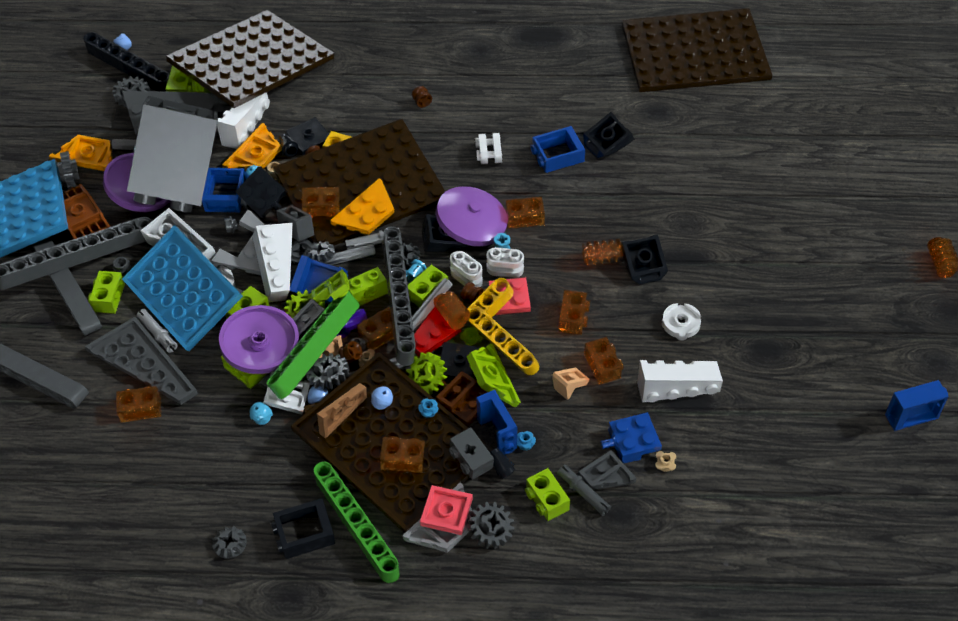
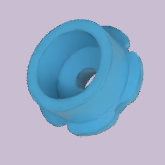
(428, 412)
(528, 444)

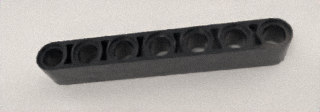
(126, 61)

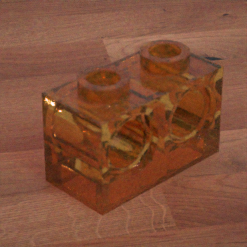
(324, 199)
(525, 212)
(573, 312)
(381, 329)
(604, 365)
(134, 404)
(402, 460)

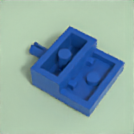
(632, 437)

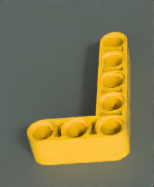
(497, 332)

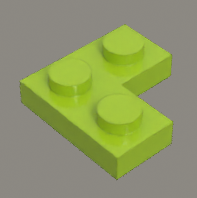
(335, 287)

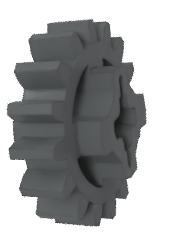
(128, 85)
(68, 170)
(328, 371)
(483, 528)

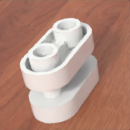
(483, 154)
(505, 262)
(465, 269)

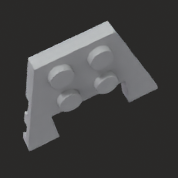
(247, 258)

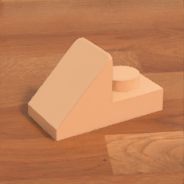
(567, 380)

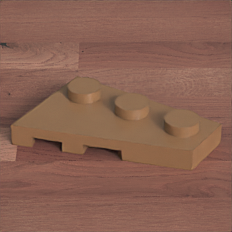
(340, 409)

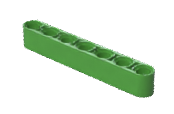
(312, 345)
(358, 529)

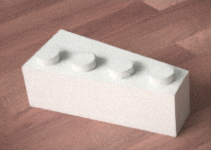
(241, 121)
(163, 223)
(273, 253)
(677, 380)

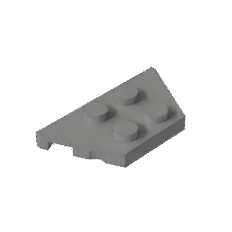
(435, 538)

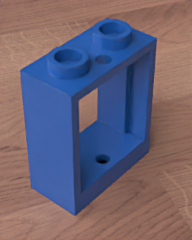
(555, 138)
(222, 203)
(916, 405)

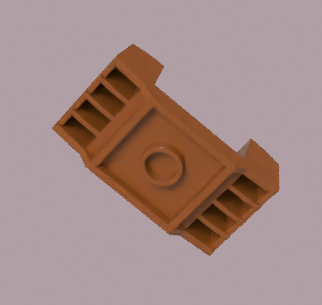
(82, 213)

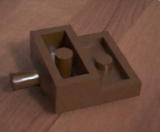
(460, 397)

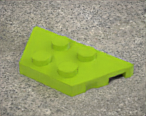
(492, 374)

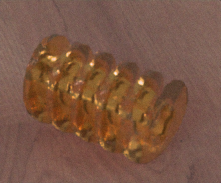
(602, 251)
(944, 256)
(452, 309)

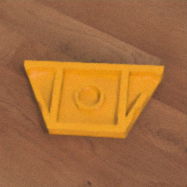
(256, 150)
(88, 152)
(366, 210)

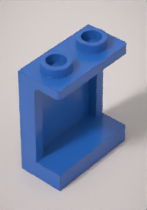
(312, 274)
(492, 409)

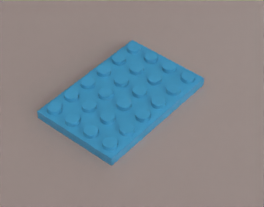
(31, 207)
(182, 288)

